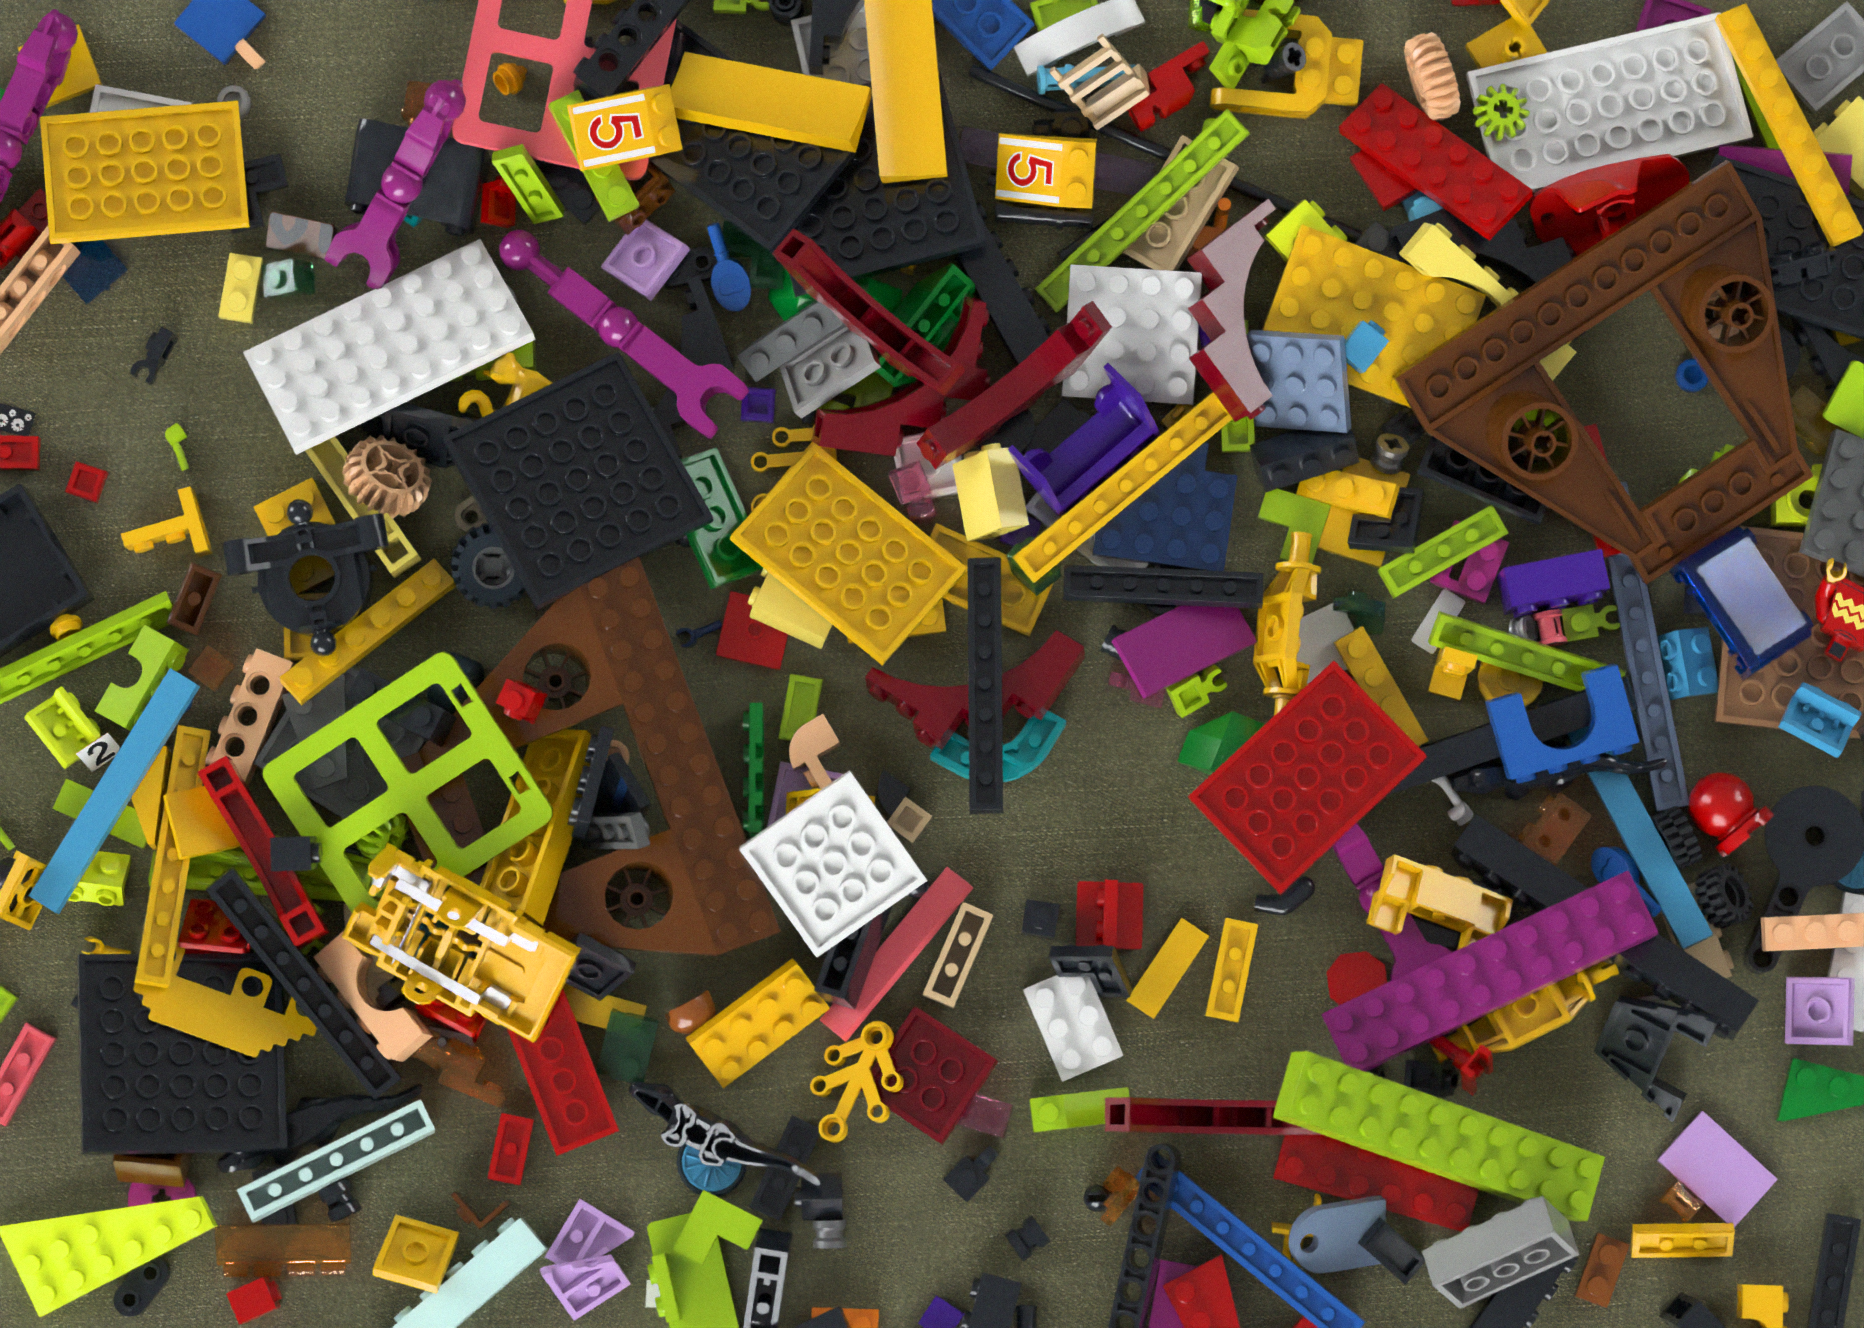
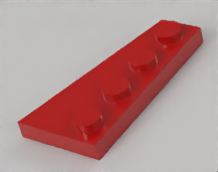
(1203, 1297)

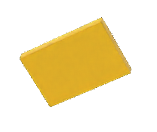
(1338, 522)

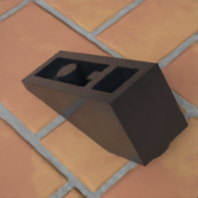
(767, 1279)

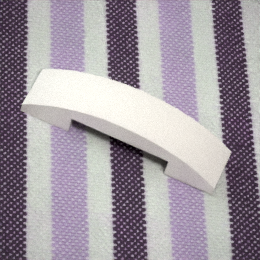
(1077, 33)

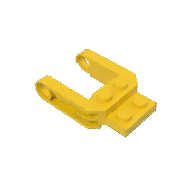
(1327, 78)

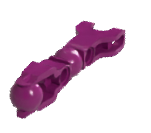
(400, 185)
(1365, 872)

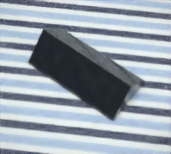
(1463, 474)

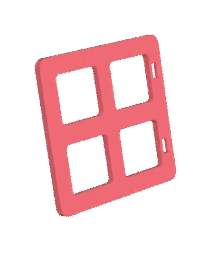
(563, 56)

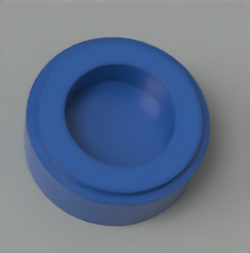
(1690, 376)

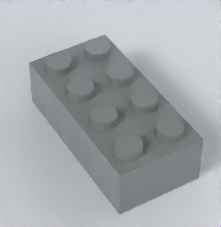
(1500, 1252)

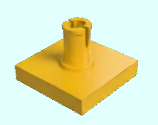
(1504, 44)

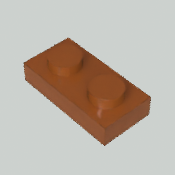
(1601, 1270)

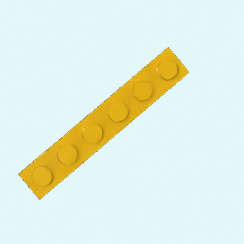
(369, 631)

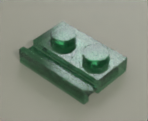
(627, 1046)

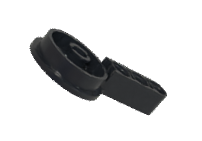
(1802, 864)

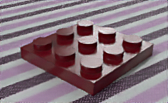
(938, 1072)

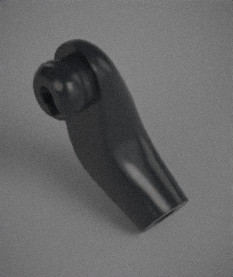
(1289, 900)

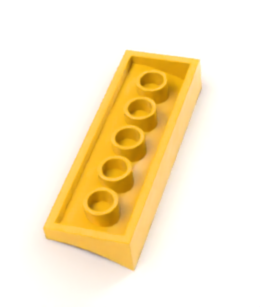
(905, 90)
(770, 101)
(531, 867)

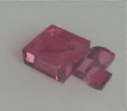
(1126, 682)

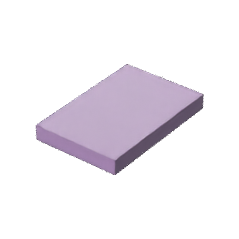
(1717, 1169)

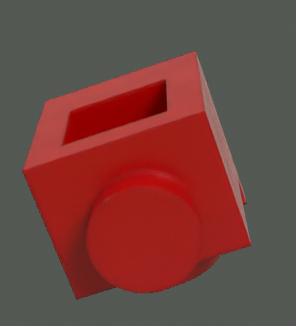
(521, 700)

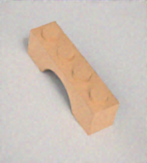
(397, 1031)

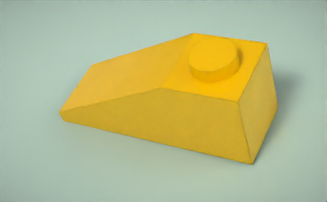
(149, 797)

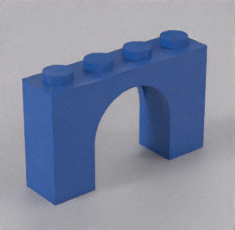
(1609, 728)

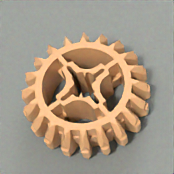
(1432, 76)
(386, 476)

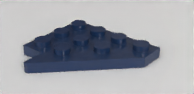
(1176, 521)

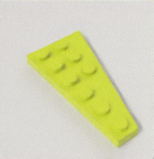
(82, 1252)

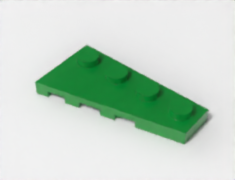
(754, 756)

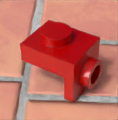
(498, 204)

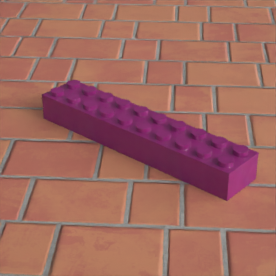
(1490, 973)

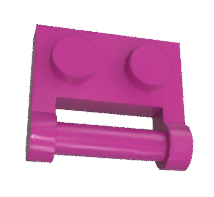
(1476, 574)

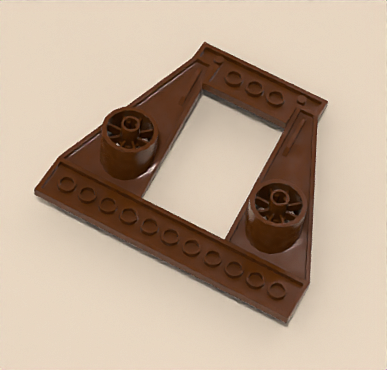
(1681, 253)
(628, 662)

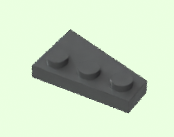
(315, 715)

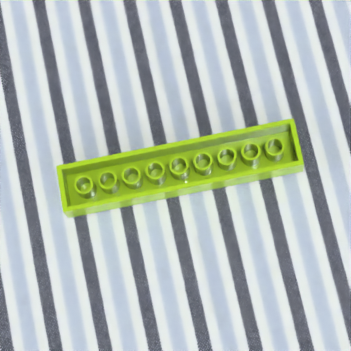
(1436, 1135)

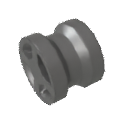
(1389, 453)
(829, 1234)

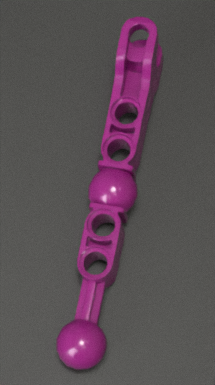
(622, 330)

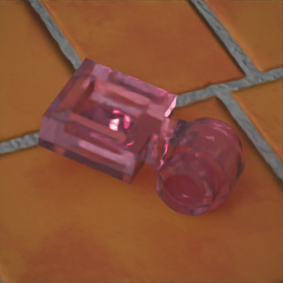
(912, 485)

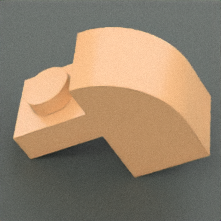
(808, 745)

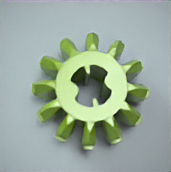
(1491, 117)
(390, 832)

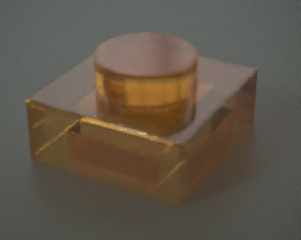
(211, 668)

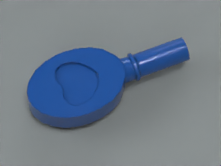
(728, 275)
(1612, 861)

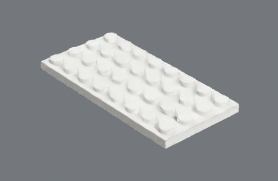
(1618, 101)
(388, 346)

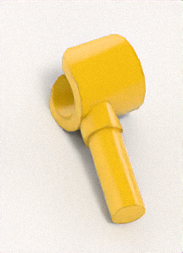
(103, 949)

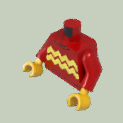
(1840, 612)

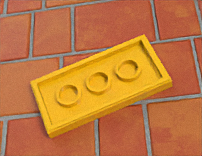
(1018, 602)

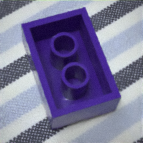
(1553, 583)

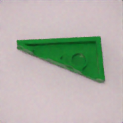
(1818, 1090)

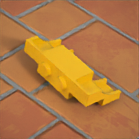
(1437, 898)

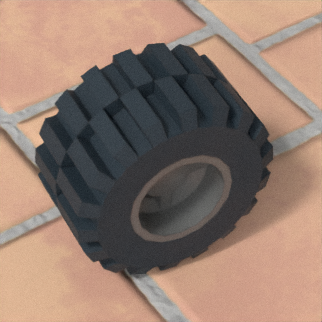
(483, 570)

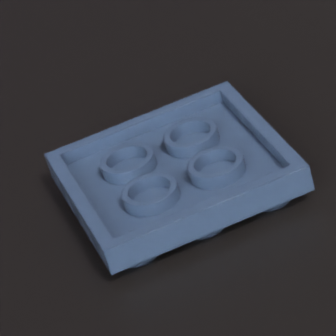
(1305, 379)

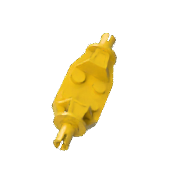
(1280, 623)
(1533, 1014)

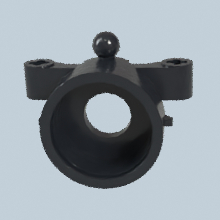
(339, 544)

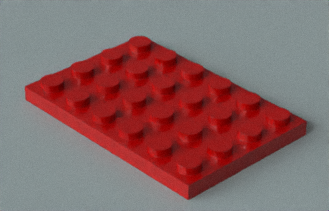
(1307, 777)

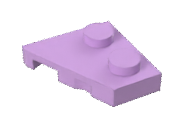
(587, 1235)
(585, 1282)

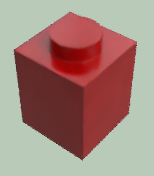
(254, 1299)

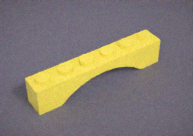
(1438, 256)
(329, 459)

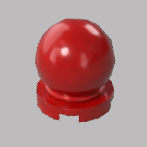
(1725, 809)

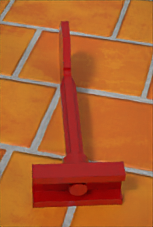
(1361, 972)

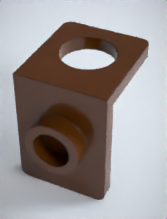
(469, 1215)

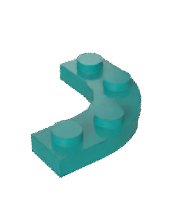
(1019, 755)

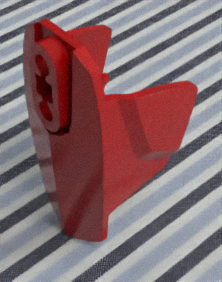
(1604, 199)

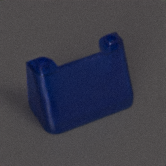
(1743, 600)

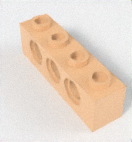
(31, 283)
(267, 707)

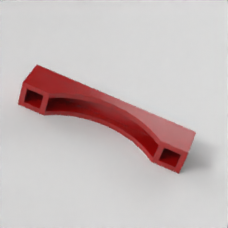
(254, 834)

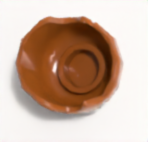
(692, 1014)

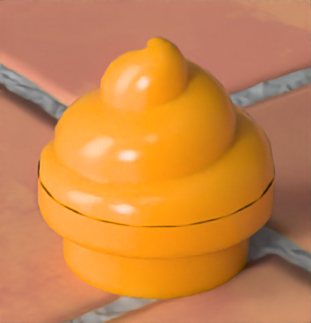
(509, 78)

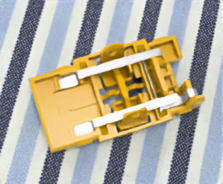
(515, 968)

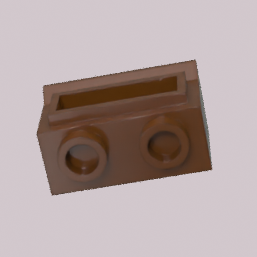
(650, 197)

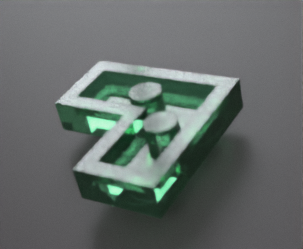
(765, 268)

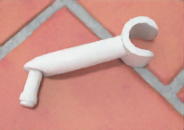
(1461, 811)

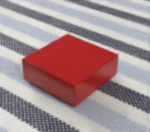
(86, 482)

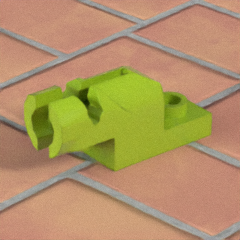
(1253, 40)

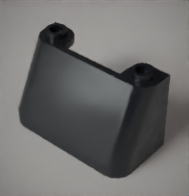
(449, 190)

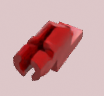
(1169, 87)
(22, 228)

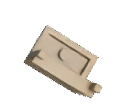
(1112, 98)

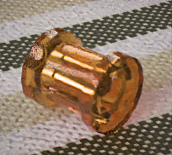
(1669, 1198)

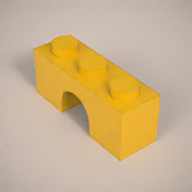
(1762, 1304)

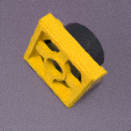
(16, 884)

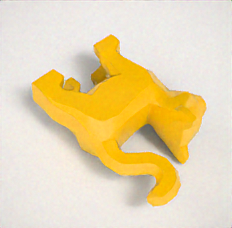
(505, 371)

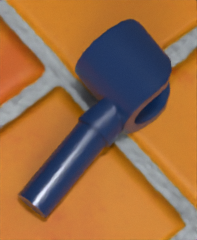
(698, 632)

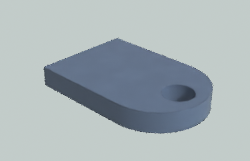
(1336, 1234)

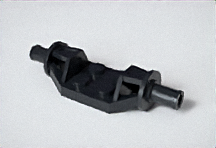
(420, 430)

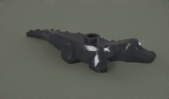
(1488, 777)
(317, 1124)
(712, 1135)

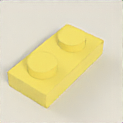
(241, 288)

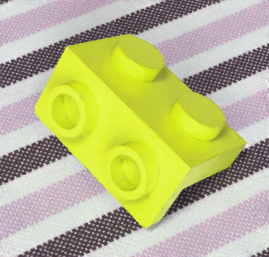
(63, 726)
(104, 880)

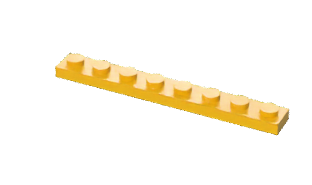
(1788, 125)
(1122, 487)
(169, 872)

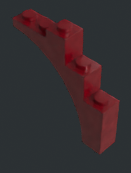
(864, 315)
(877, 425)
(940, 709)
(1196, 1117)

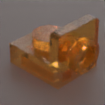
(414, 100)
(1123, 1190)

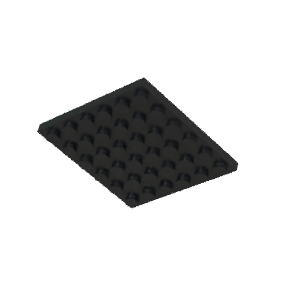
(896, 224)
(577, 479)
(166, 1089)

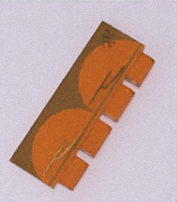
(278, 1244)

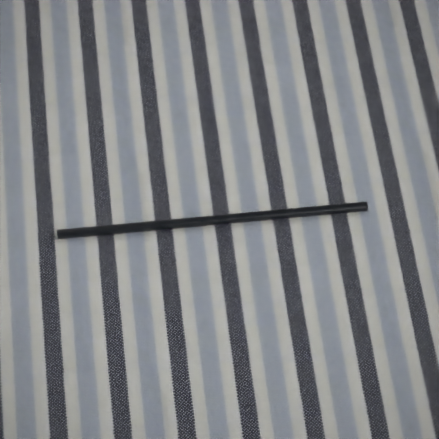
(1142, 143)

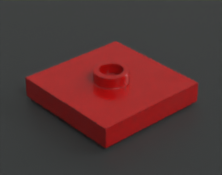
(1382, 182)
(748, 639)

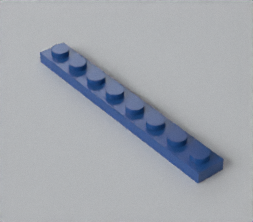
(1256, 1254)

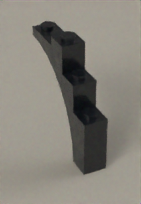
(1503, 252)

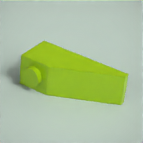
(1071, 1109)

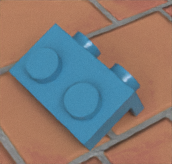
(1688, 663)
(1819, 719)

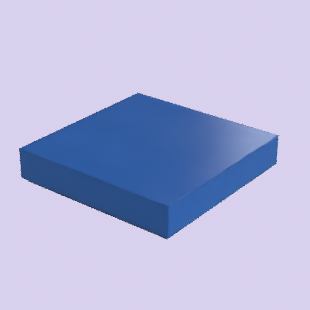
(220, 24)

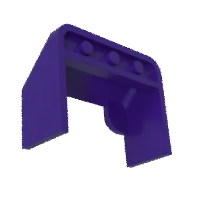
(1094, 450)

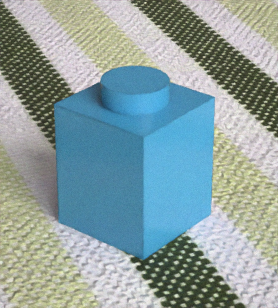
(1364, 345)

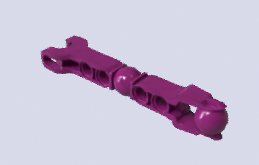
(38, 72)

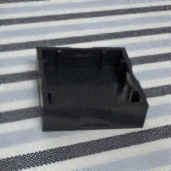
(35, 572)

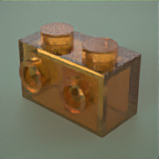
(1555, 829)

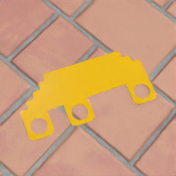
(221, 1018)

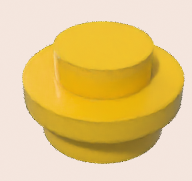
(65, 626)

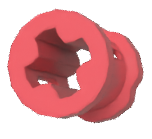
(1550, 627)

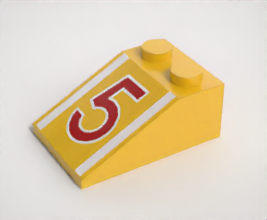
(624, 127)
(1046, 170)

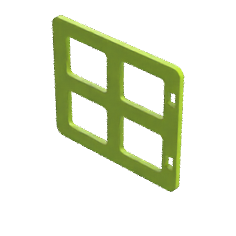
(407, 790)

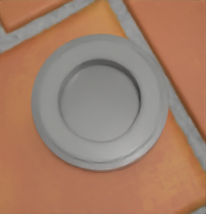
(236, 93)

